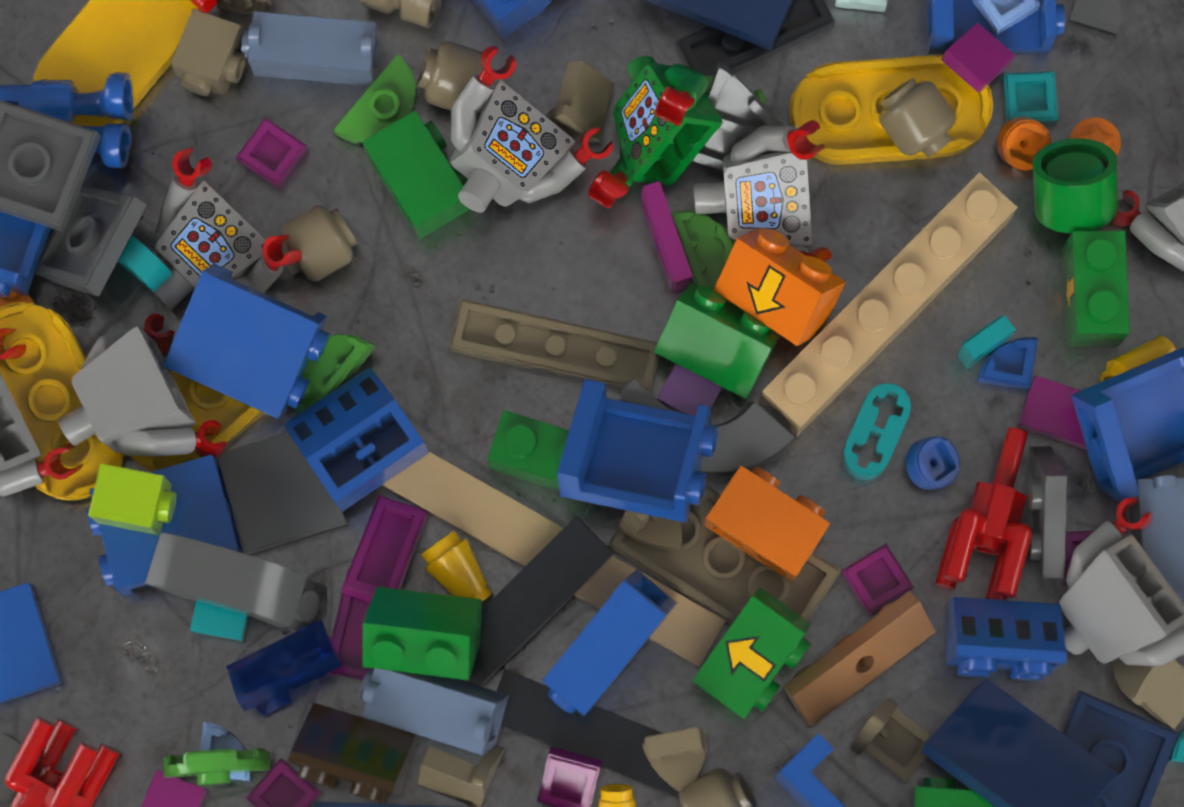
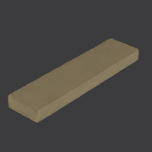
(553, 346)

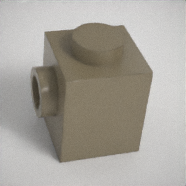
(209, 54)

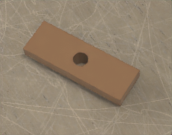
(859, 658)

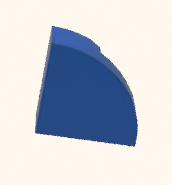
(1011, 364)

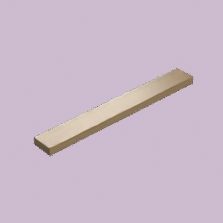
(523, 533)

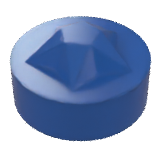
(933, 463)

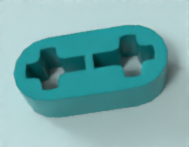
(144, 265)
(887, 436)

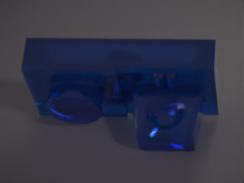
(268, 674)

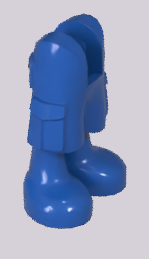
(62, 101)

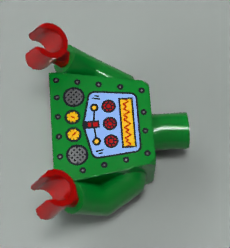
(659, 125)

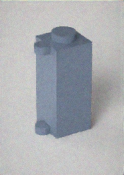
(312, 48)
(1165, 534)
(435, 708)

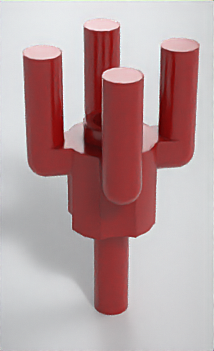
(992, 527)
(49, 786)

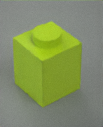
(132, 499)

